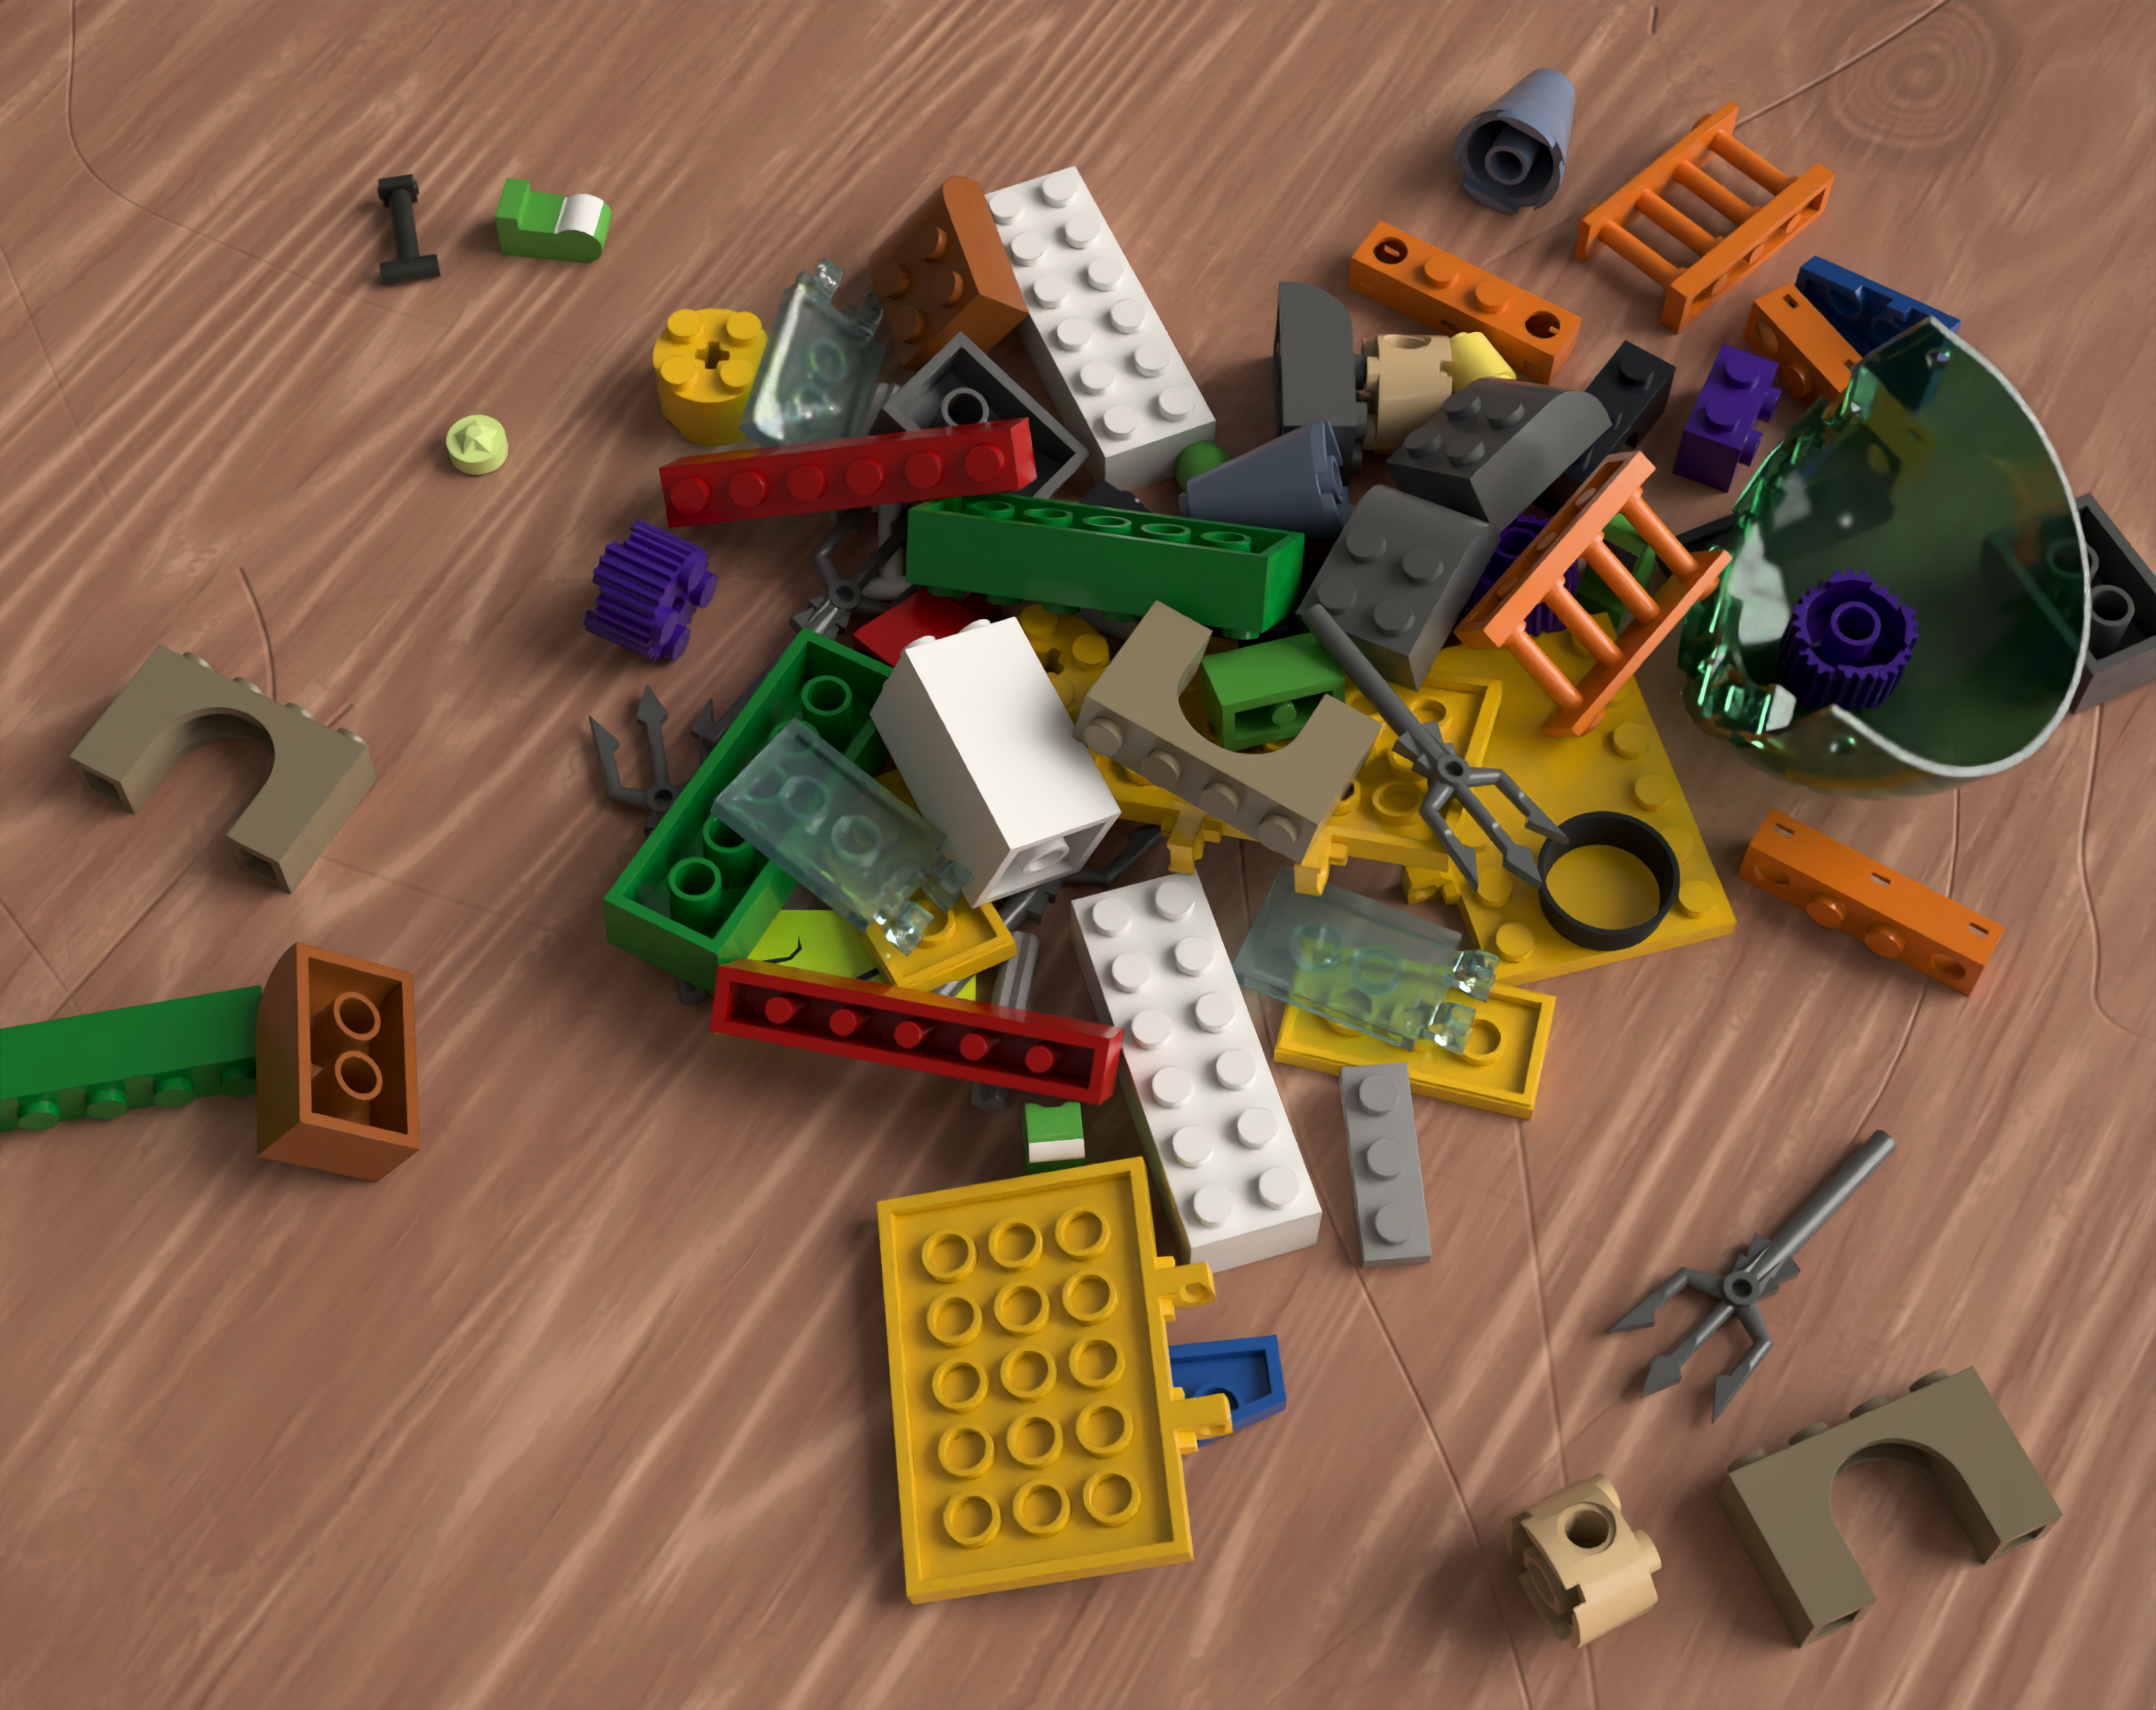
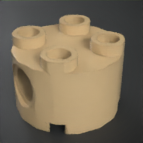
(1402, 386)
(1583, 1561)

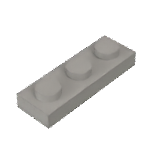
(1384, 1165)

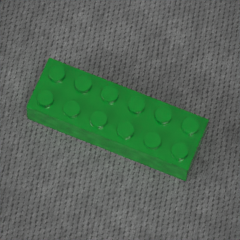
(1105, 560)
(696, 885)

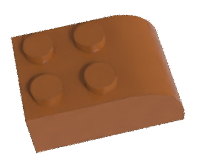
(946, 276)
(337, 1064)

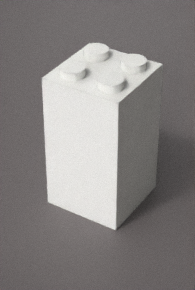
(993, 759)

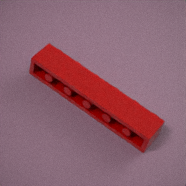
(849, 473)
(917, 1030)

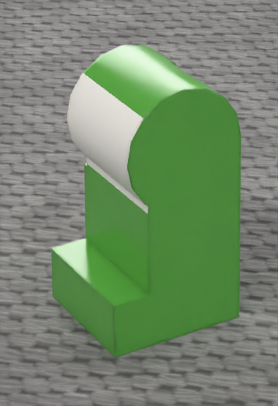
(551, 224)
(1052, 1137)

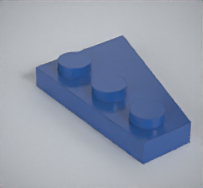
(1862, 308)
(1240, 1368)

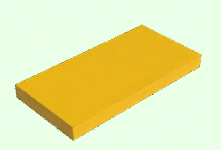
(953, 943)
(1493, 1074)

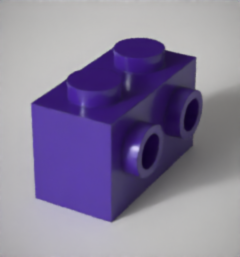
(1725, 418)

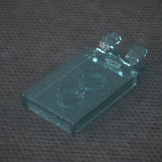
(815, 365)
(842, 835)
(1363, 965)

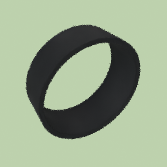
(1624, 833)

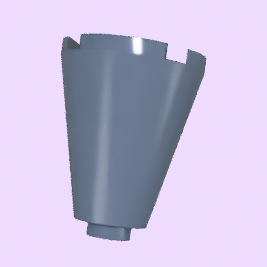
(1519, 143)
(1277, 486)

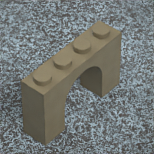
(183, 705)
(1270, 796)
(1941, 1431)

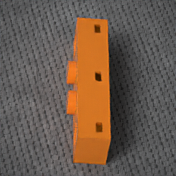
(1442, 287)
(1803, 344)
(1894, 921)

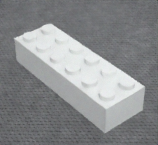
(1097, 334)
(1195, 1074)

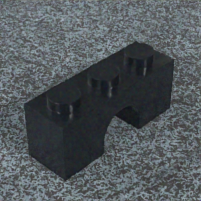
(1635, 395)

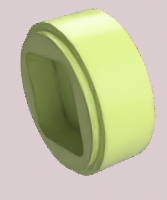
(477, 444)

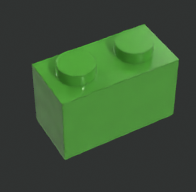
(1267, 689)

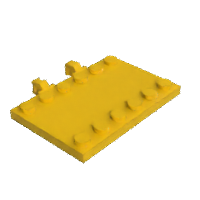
(1609, 769)
(1379, 810)
(1038, 1381)

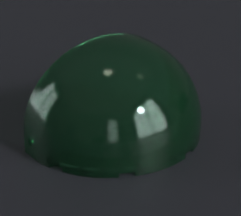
(1965, 515)

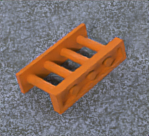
(1722, 260)
(1539, 578)

